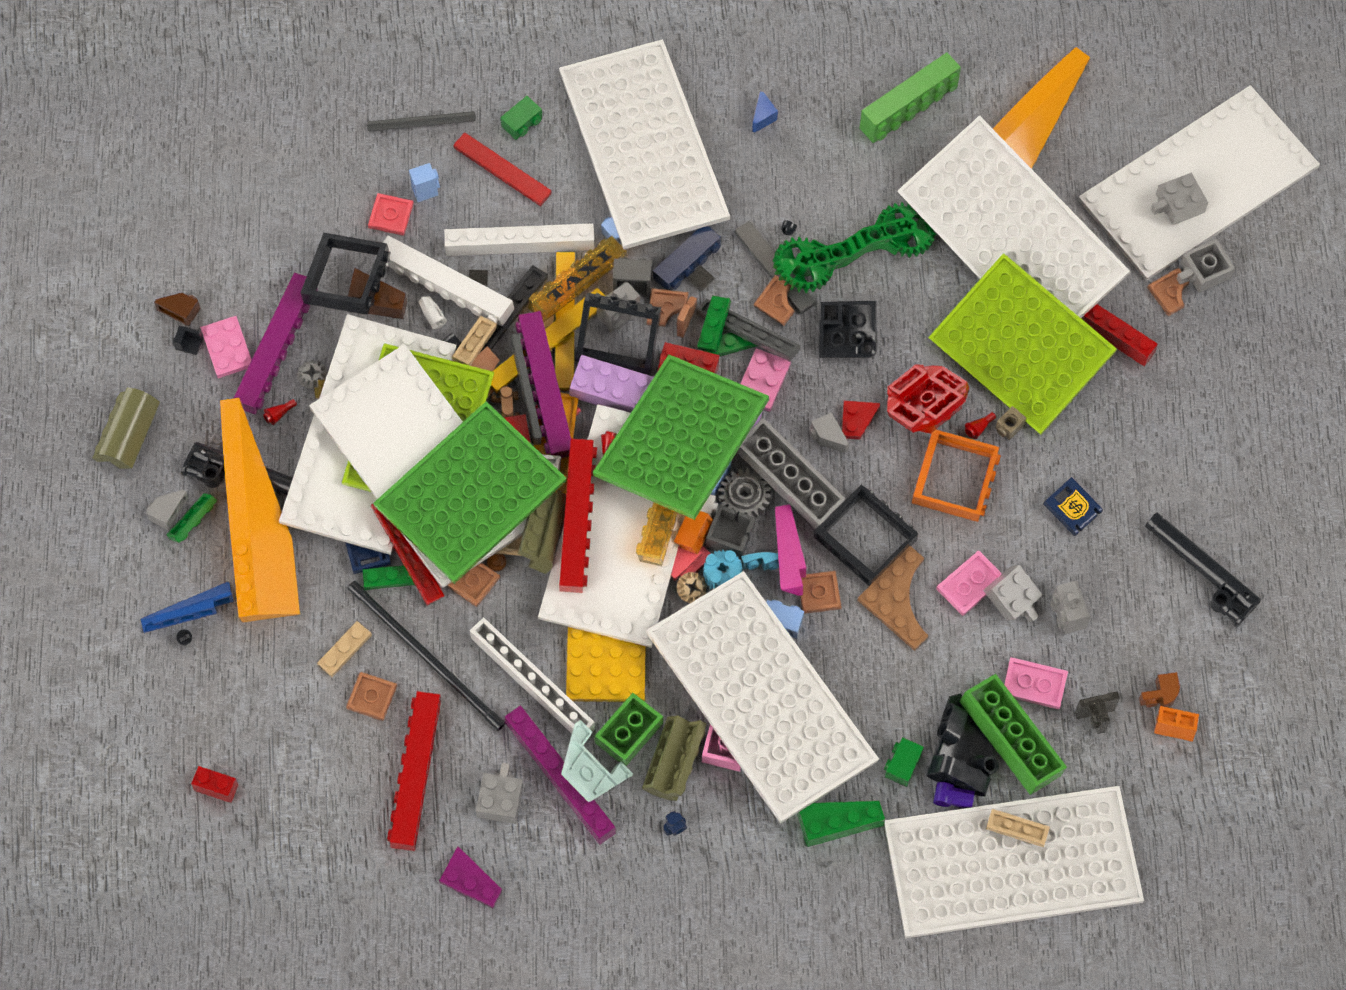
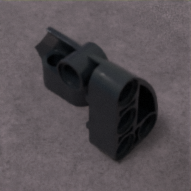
(962, 751)

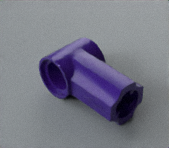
(948, 795)

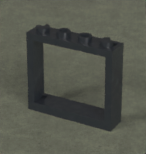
(340, 302)
(628, 307)
(847, 558)

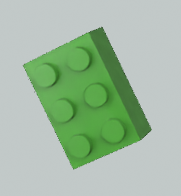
(629, 729)

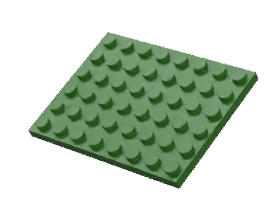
(681, 436)
(470, 492)

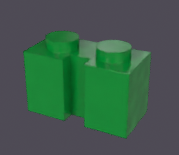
(520, 117)
(903, 762)

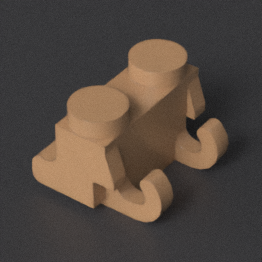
(506, 401)

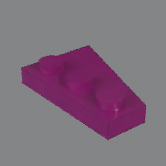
(469, 879)

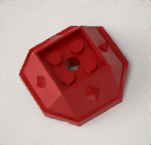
(926, 397)

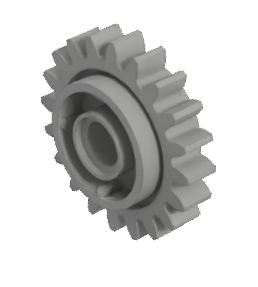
(749, 483)

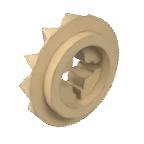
(684, 591)

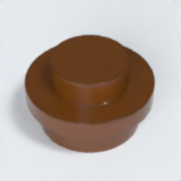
(496, 562)

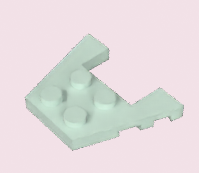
(585, 771)

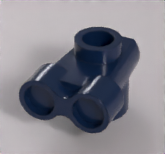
(675, 824)

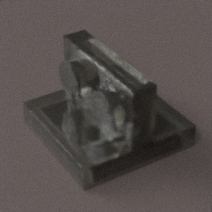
(1098, 708)

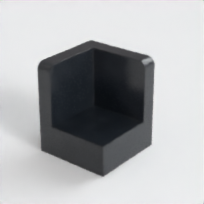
(188, 340)

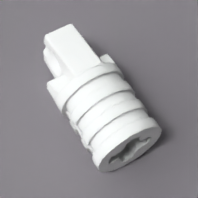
(432, 312)

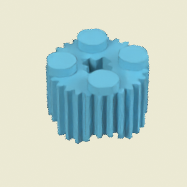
(720, 562)

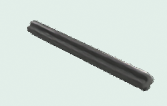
(421, 121)

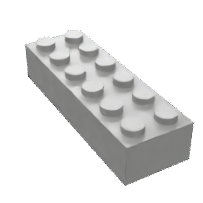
(789, 473)

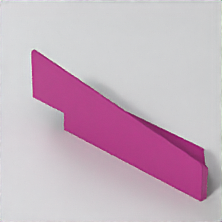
(790, 555)

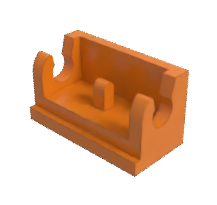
(693, 532)
(1176, 723)

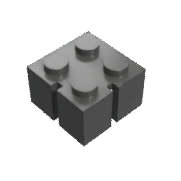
(633, 271)
(730, 535)

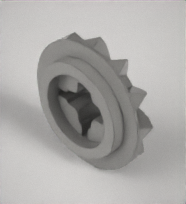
(305, 379)

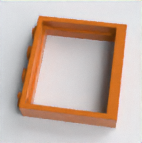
(963, 444)

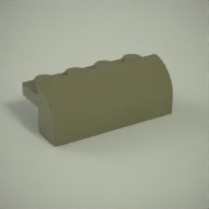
(126, 428)
(543, 532)
(674, 757)

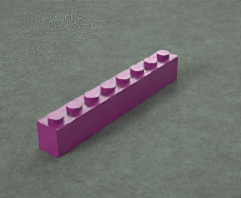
(273, 346)
(544, 383)
(552, 765)

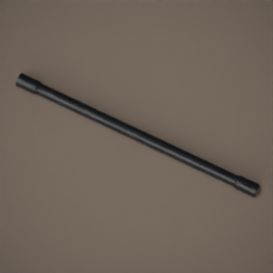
(489, 715)

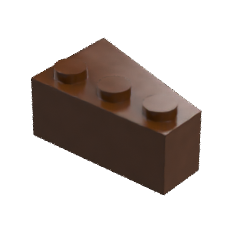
(387, 302)

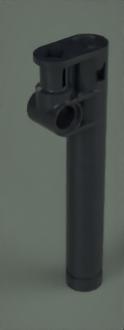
(207, 461)
(1237, 598)

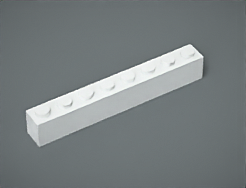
(519, 239)
(448, 282)
(528, 676)

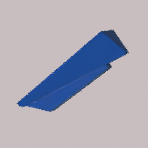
(189, 609)

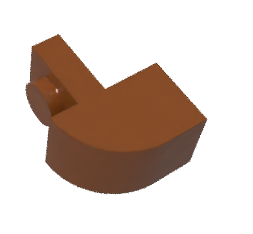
(1166, 693)

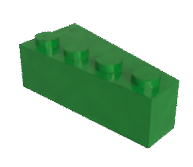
(839, 819)

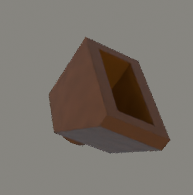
(179, 307)

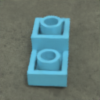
(767, 559)

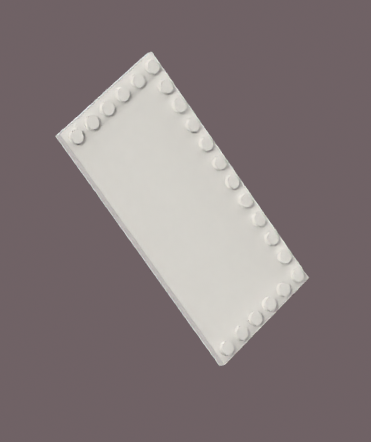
(644, 144)
(1239, 161)
(994, 204)
(389, 423)
(316, 495)
(621, 591)
(762, 696)
(966, 877)

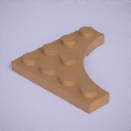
(890, 600)

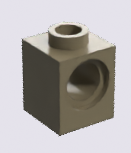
(1015, 418)

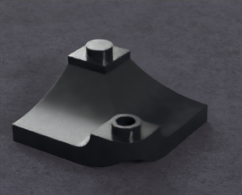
(847, 329)

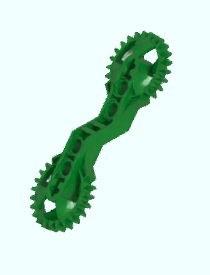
(821, 259)

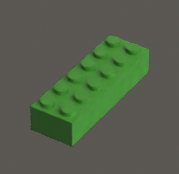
(910, 98)
(1013, 734)

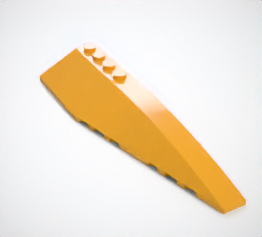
(1035, 115)
(259, 543)

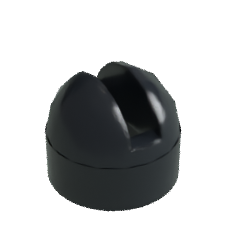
(788, 227)
(182, 633)

